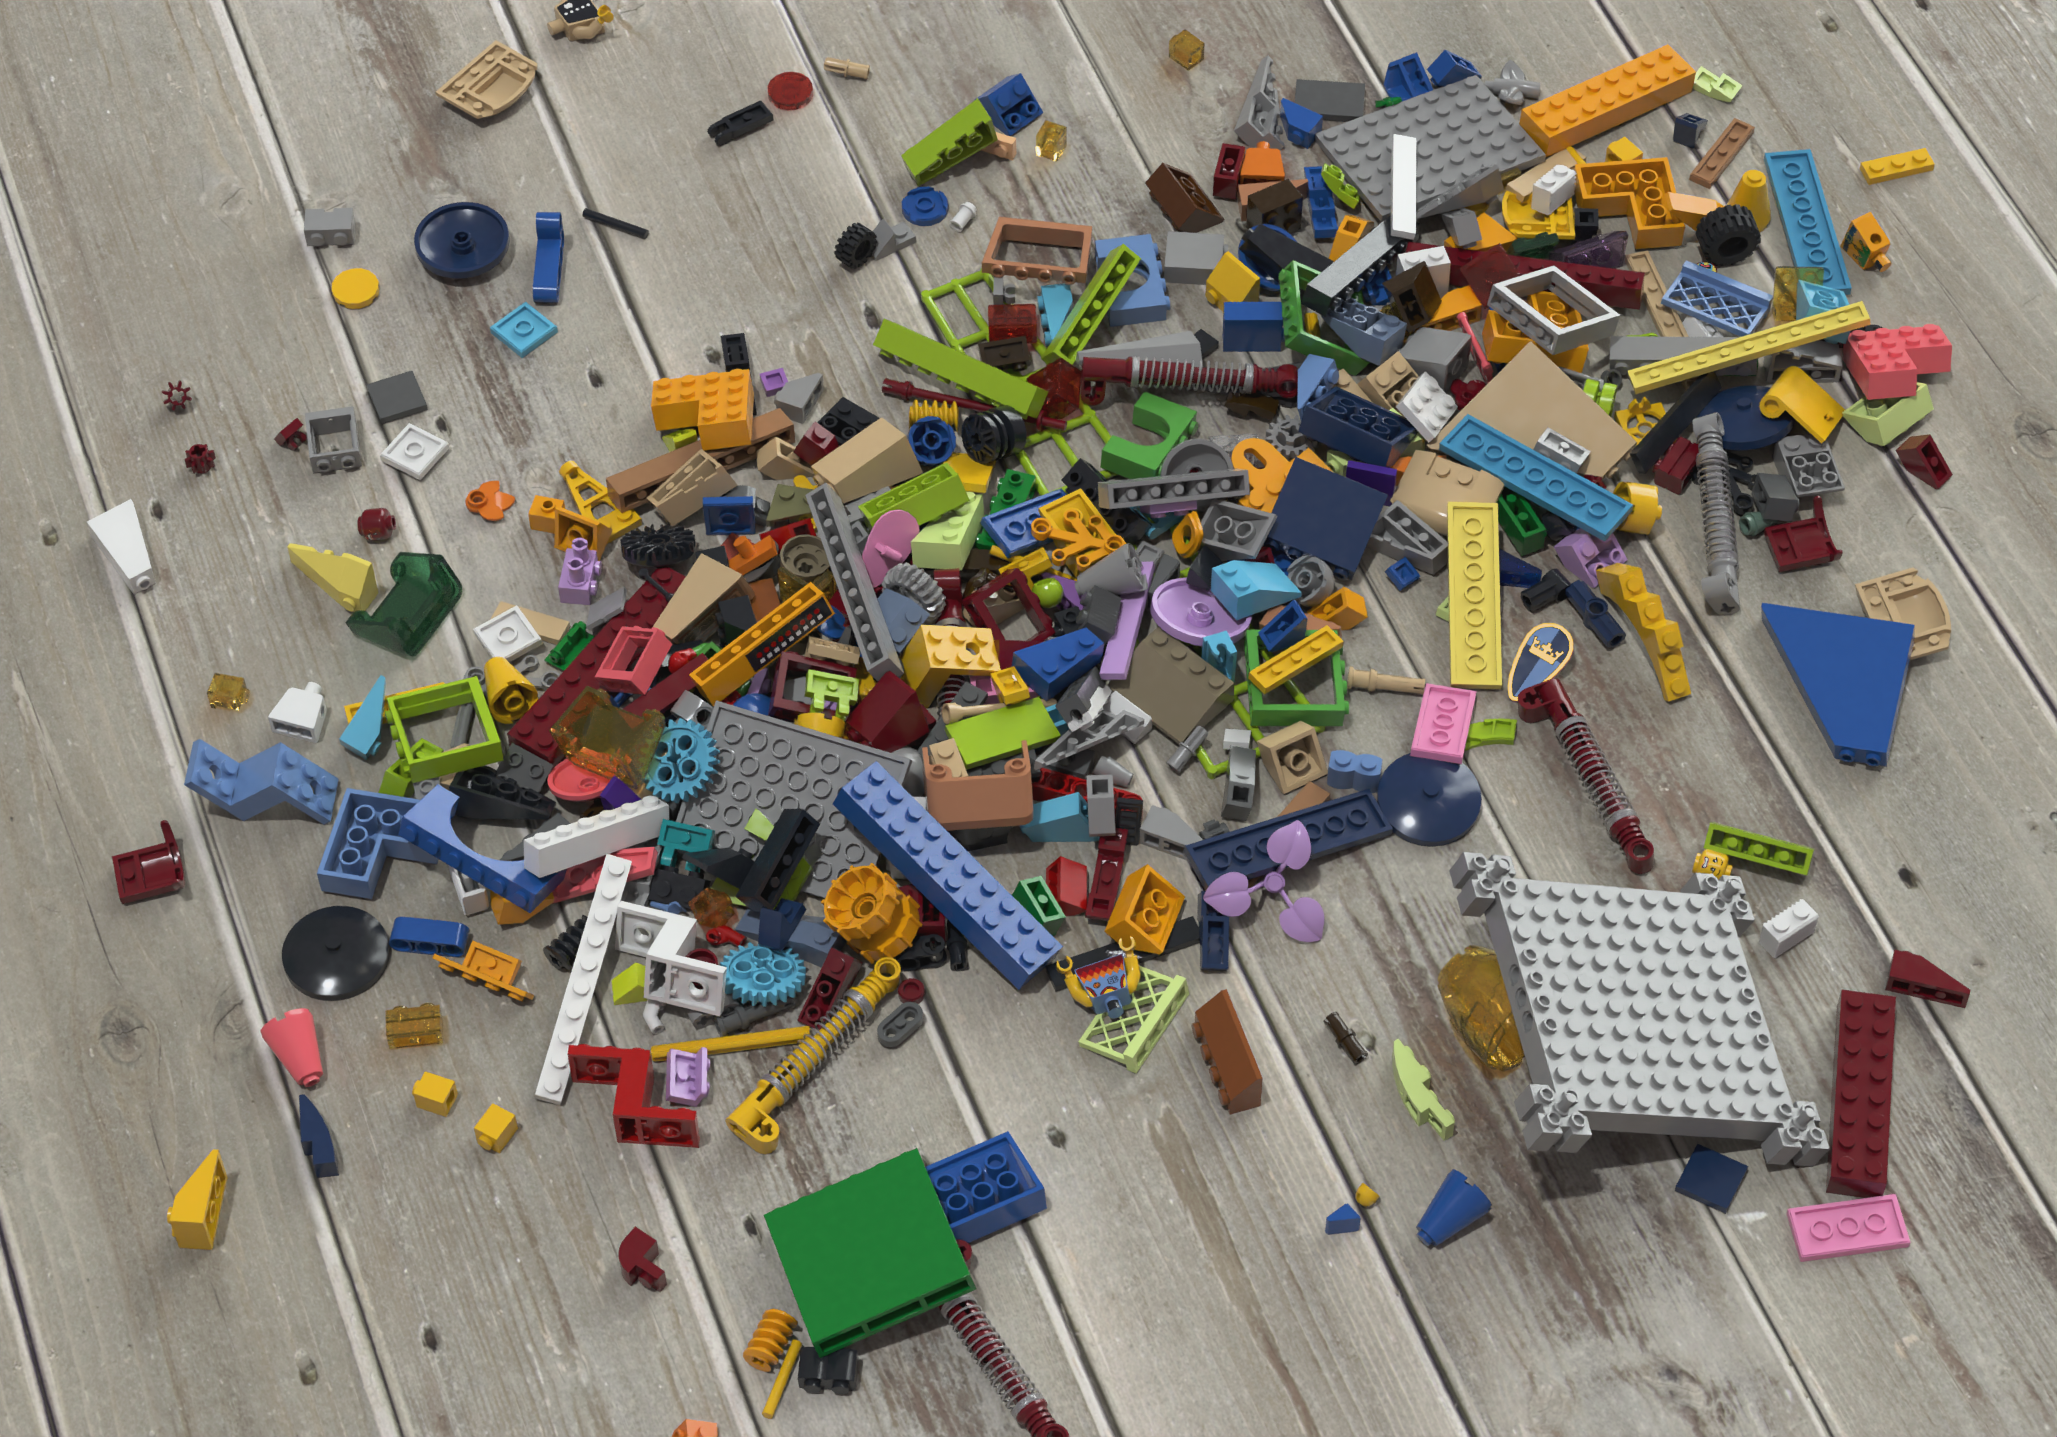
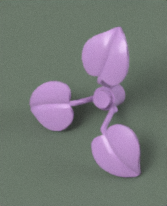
(1286, 846)

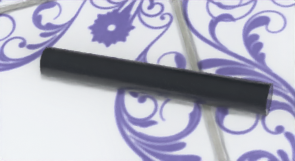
(615, 223)

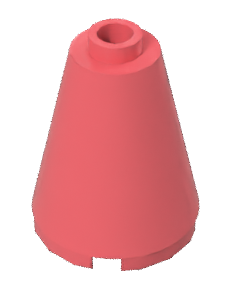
(295, 1045)

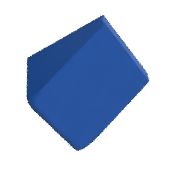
(1342, 1221)

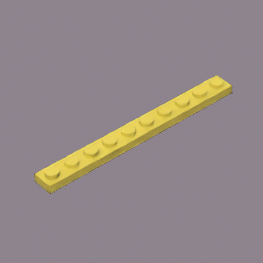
(1749, 347)

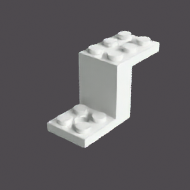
(667, 969)

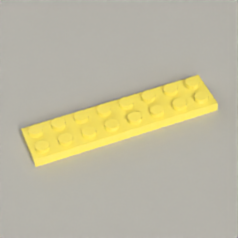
(1474, 595)

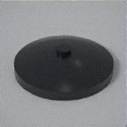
(335, 953)

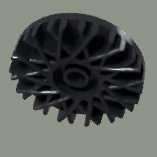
(659, 547)

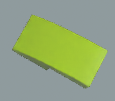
(1334, 179)

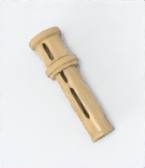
(1372, 680)

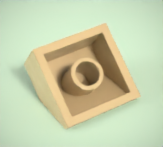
(1293, 756)

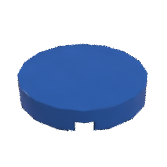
(924, 206)

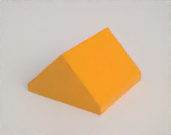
(572, 526)

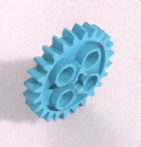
(699, 754)
(763, 974)

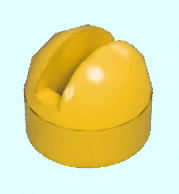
(1366, 1196)

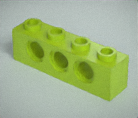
(1759, 848)

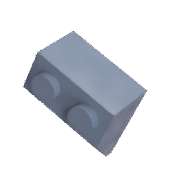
(901, 617)

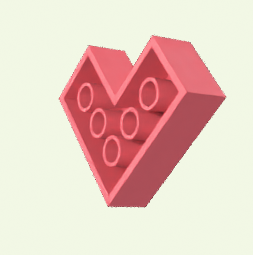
(1889, 360)

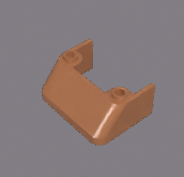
(981, 799)

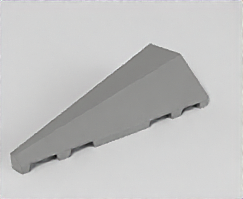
(1261, 110)
(1172, 346)

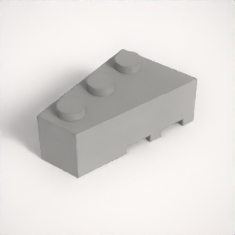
(1403, 534)

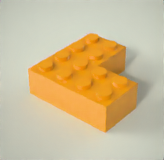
(1633, 190)
(1505, 341)
(714, 402)

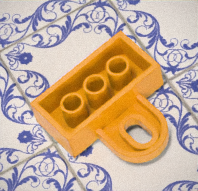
(1267, 482)

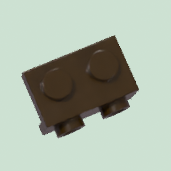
(1006, 354)

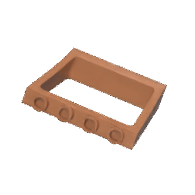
(1043, 233)

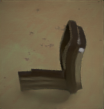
(979, 580)

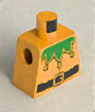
(1867, 243)

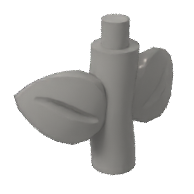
(1512, 85)

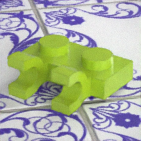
(832, 688)

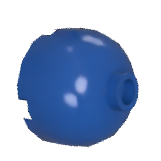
(931, 440)

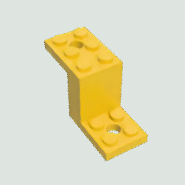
(935, 655)

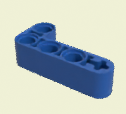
(548, 257)

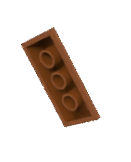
(1228, 1054)

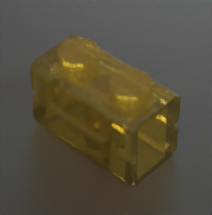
(414, 1026)

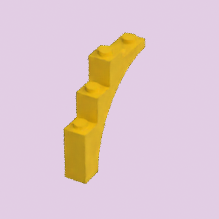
(1660, 636)

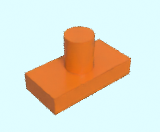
(751, 555)

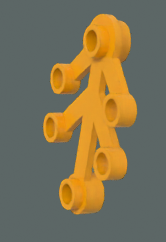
(1082, 539)

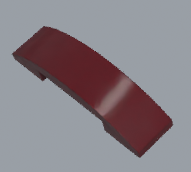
(1107, 875)

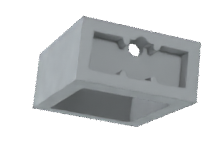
(319, 423)

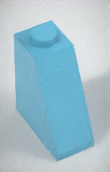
(1060, 820)

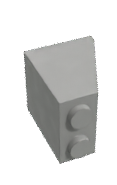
(1438, 353)

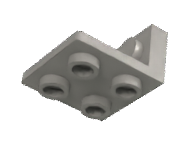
(1561, 450)

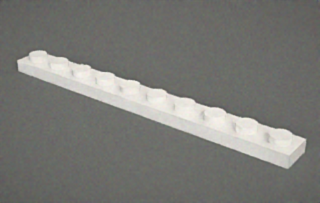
(583, 978)

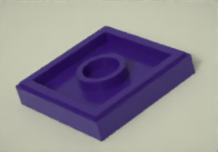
(1373, 476)

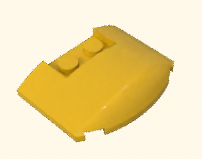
(1527, 223)

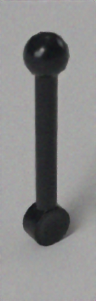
(643, 574)

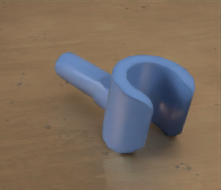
(673, 907)

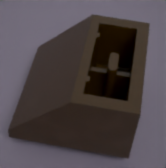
(1413, 296)

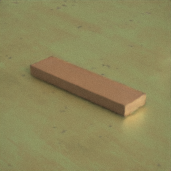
(1722, 153)

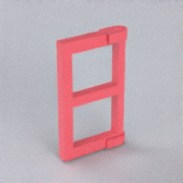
(1484, 366)

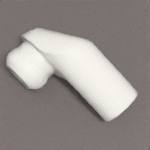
(651, 1017)

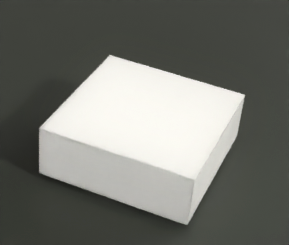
(1237, 738)

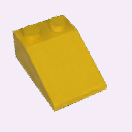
(1055, 514)
(199, 1205)

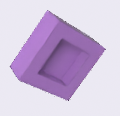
(773, 381)

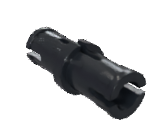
(957, 946)

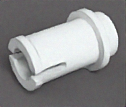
(966, 212)

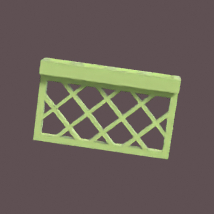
(1150, 1030)

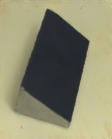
(1201, 569)

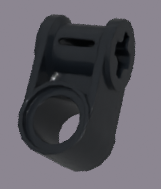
(922, 952)

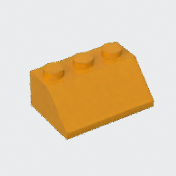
(1145, 911)

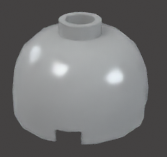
(1312, 578)

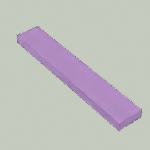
(1122, 643)

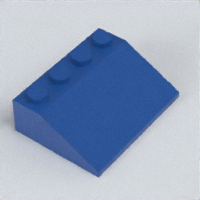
(987, 1187)

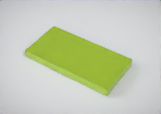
(1000, 732)

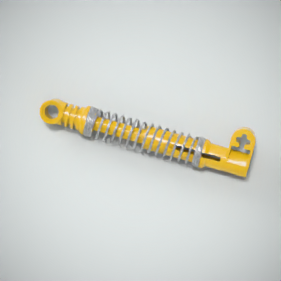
(775, 1087)

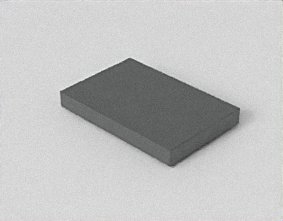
(1331, 99)

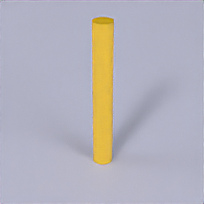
(782, 1379)

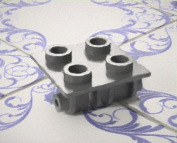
(525, 768)

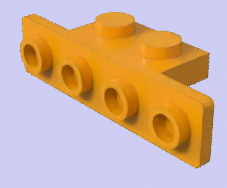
(490, 965)

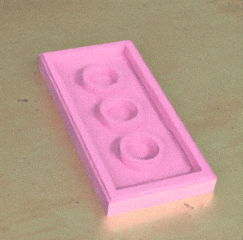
(1443, 723)
(1848, 1228)

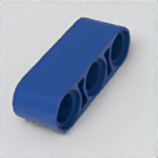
(429, 936)

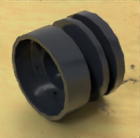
(993, 434)

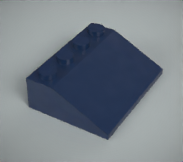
(1357, 428)

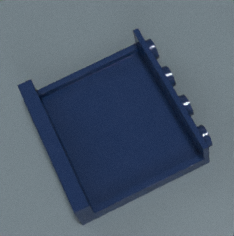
(1324, 517)

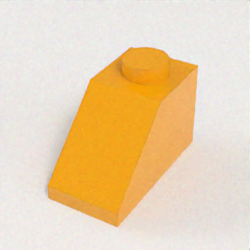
(1342, 608)

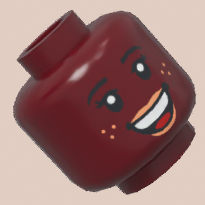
(376, 524)

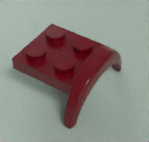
(1802, 541)
(150, 869)

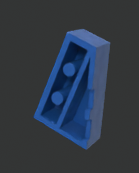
(1058, 662)

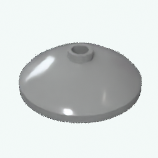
(1197, 454)

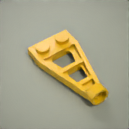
(579, 480)

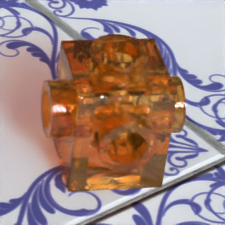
(711, 908)

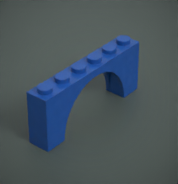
(431, 830)

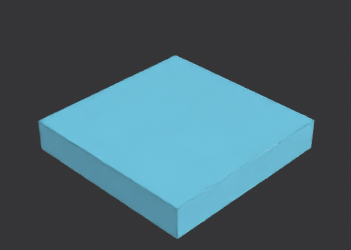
(523, 329)

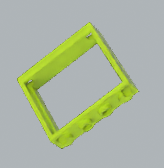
(436, 699)

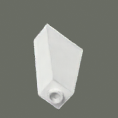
(122, 542)

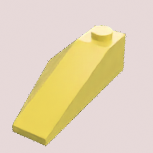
(343, 577)

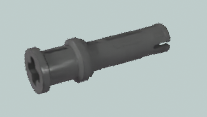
(742, 1017)

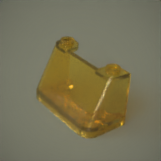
(608, 738)

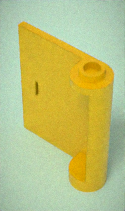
(1803, 401)

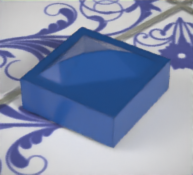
(1402, 573)

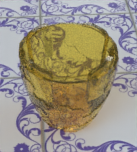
(1481, 1008)

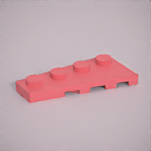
(585, 876)

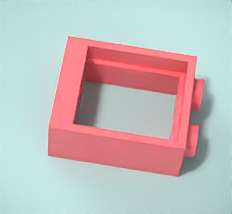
(612, 670)

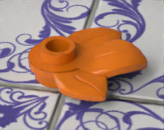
(490, 500)

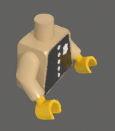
(579, 19)

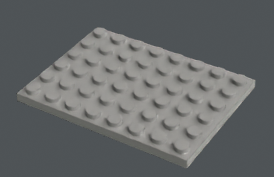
(1455, 135)
(783, 767)

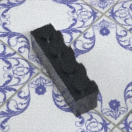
(1124, 521)
(778, 859)

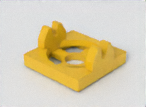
(1639, 410)

